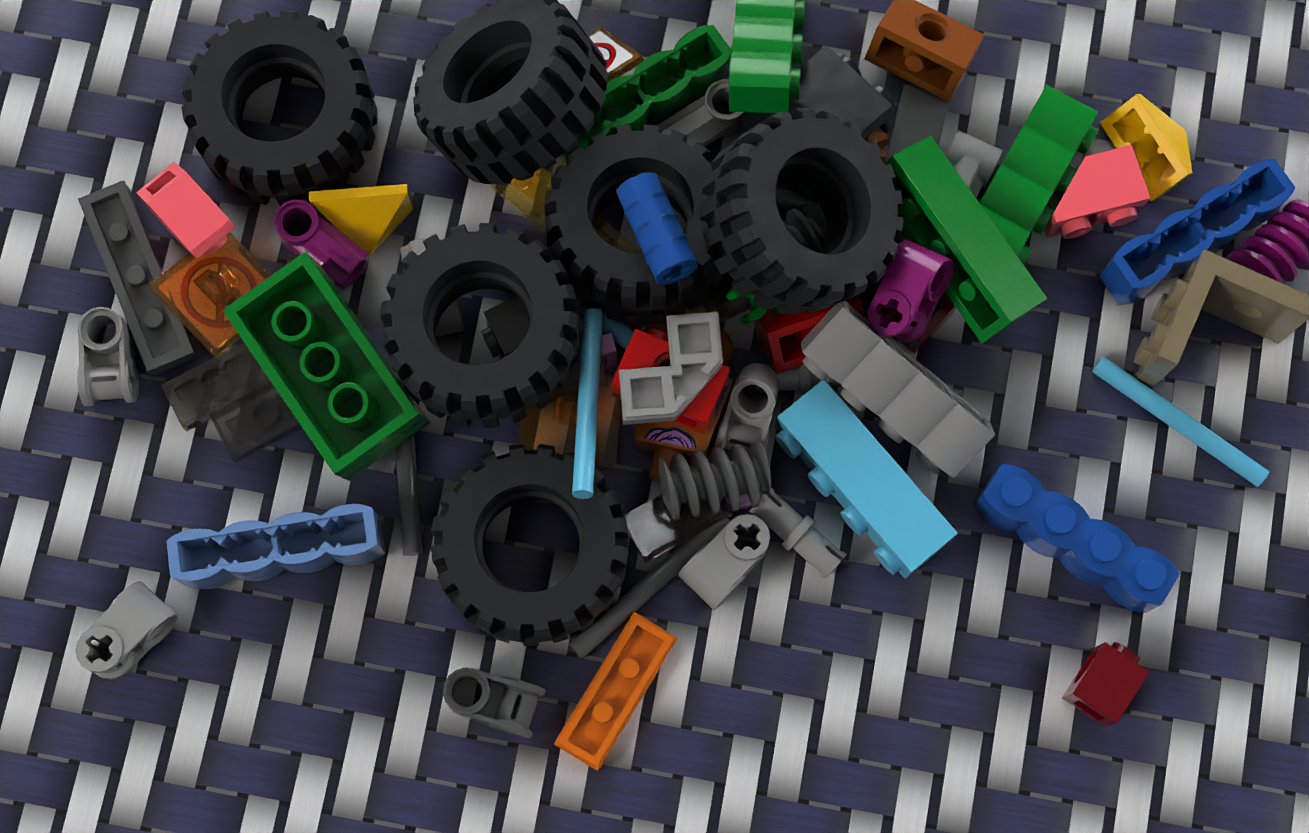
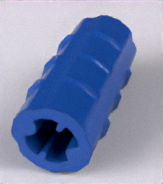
(657, 228)

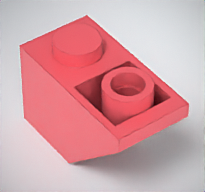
(1101, 191)
(186, 211)

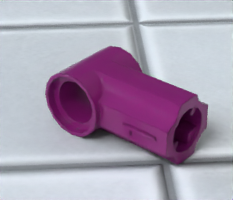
(323, 242)

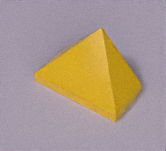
(1156, 140)
(364, 213)

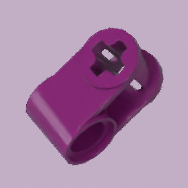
(913, 288)

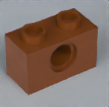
(924, 47)

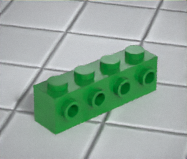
(944, 216)

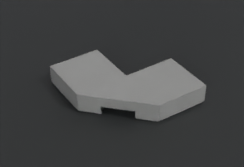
(666, 391)

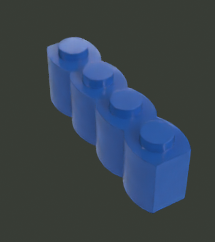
(1185, 234)
(1086, 546)

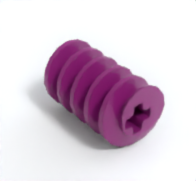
(1279, 245)

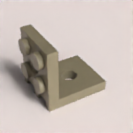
(1225, 292)

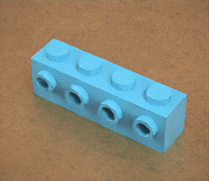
(863, 479)

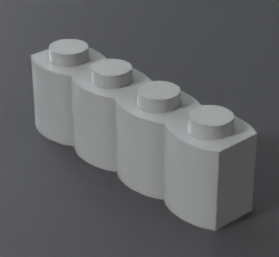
(897, 389)

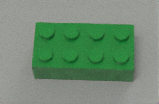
(326, 367)

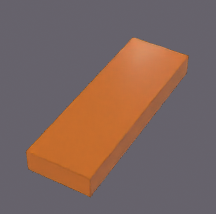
(615, 691)

